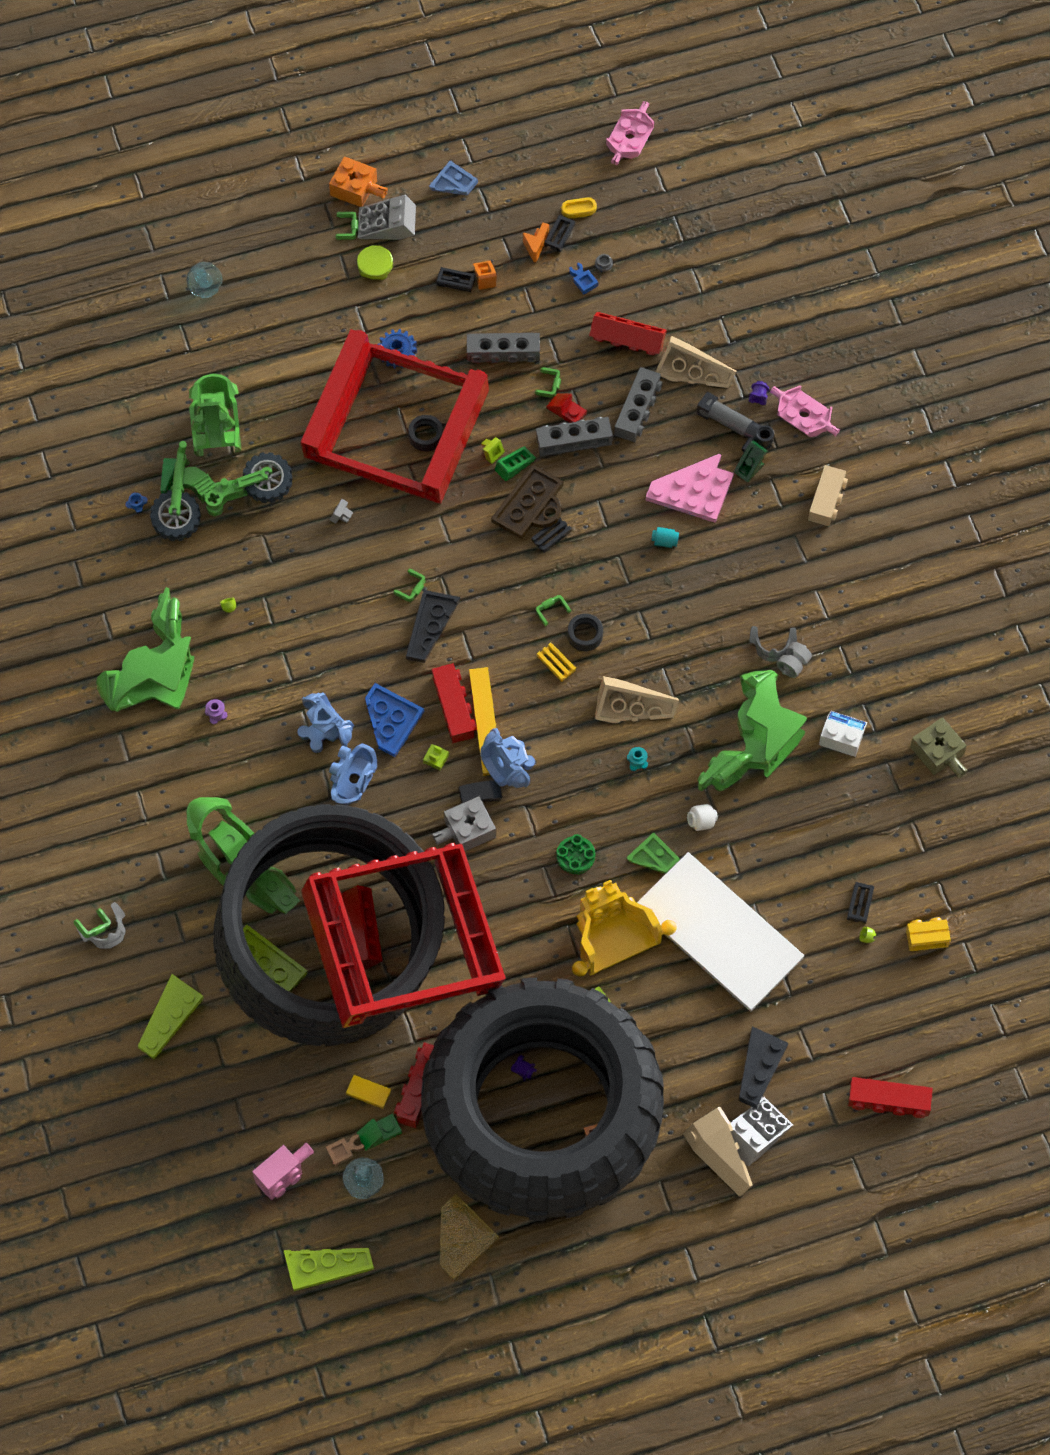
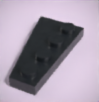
(431, 619)
(760, 1065)

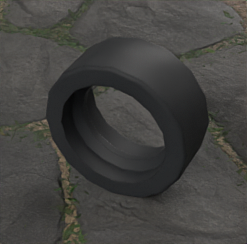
(425, 420)
(585, 645)

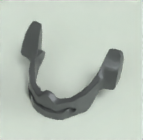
(771, 655)

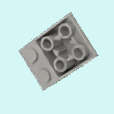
(387, 219)
(758, 1130)

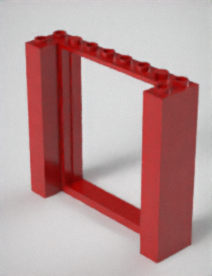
(341, 393)
(340, 949)

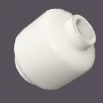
(702, 817)

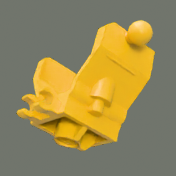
(615, 929)

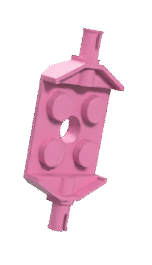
(631, 122)
(794, 402)

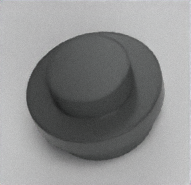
(603, 262)

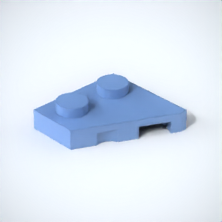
(454, 180)

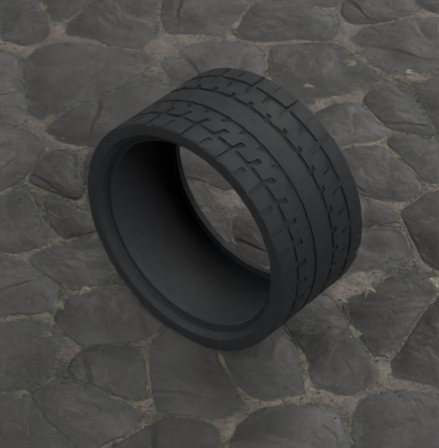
(333, 830)

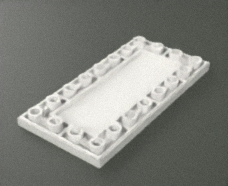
(721, 932)

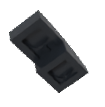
(485, 790)

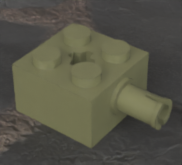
(940, 747)

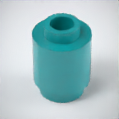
(665, 537)

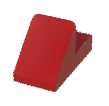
(565, 408)

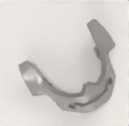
(113, 938)

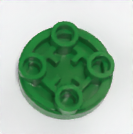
(575, 854)

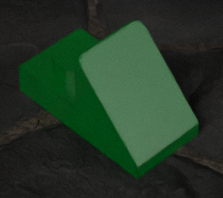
(378, 1132)

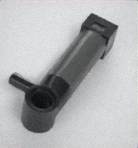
(711, 408)

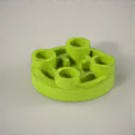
(375, 262)

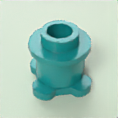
(637, 763)

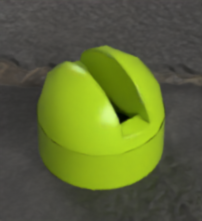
(228, 605)
(867, 935)

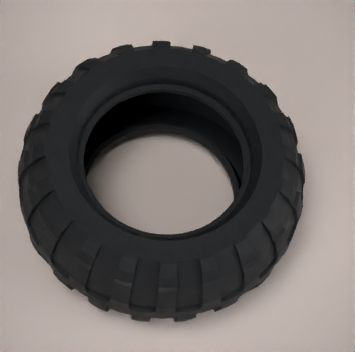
(542, 1017)

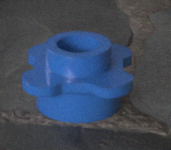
(134, 497)

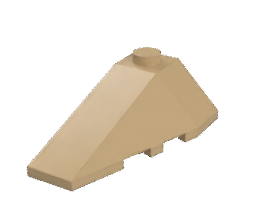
(690, 365)
(627, 701)
(714, 1144)

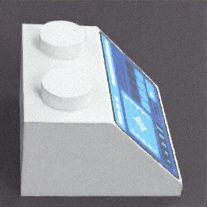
(842, 733)

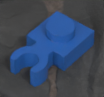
(583, 280)

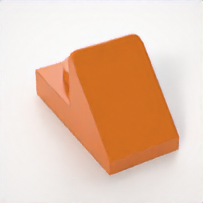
(535, 243)
(485, 275)

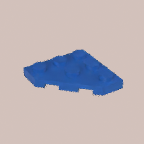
(391, 718)

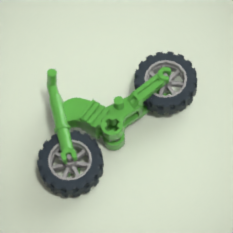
(252, 483)

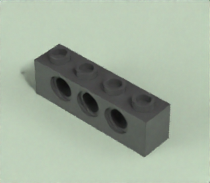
(496, 341)
(644, 380)
(568, 443)

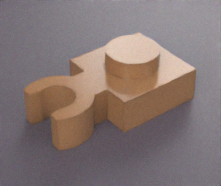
(342, 1151)

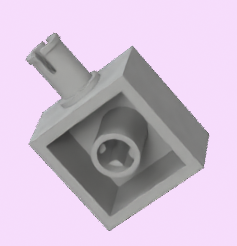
(459, 828)

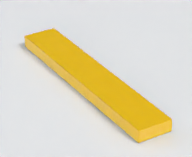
(482, 706)

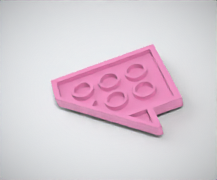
(694, 489)

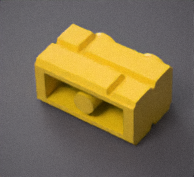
(928, 934)

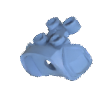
(325, 723)
(360, 762)
(506, 764)

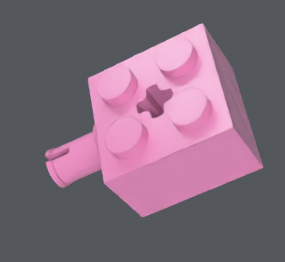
(281, 1170)

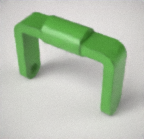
(354, 225)
(556, 383)
(417, 589)
(549, 602)
(97, 930)

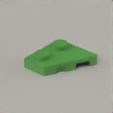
(654, 855)

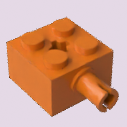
(355, 182)

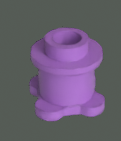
(218, 714)

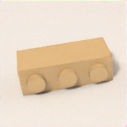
(828, 496)

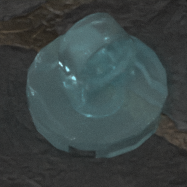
(204, 279)
(363, 1178)

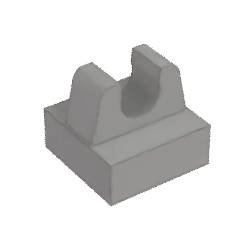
(341, 512)

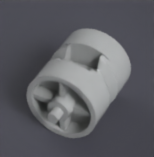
(795, 657)

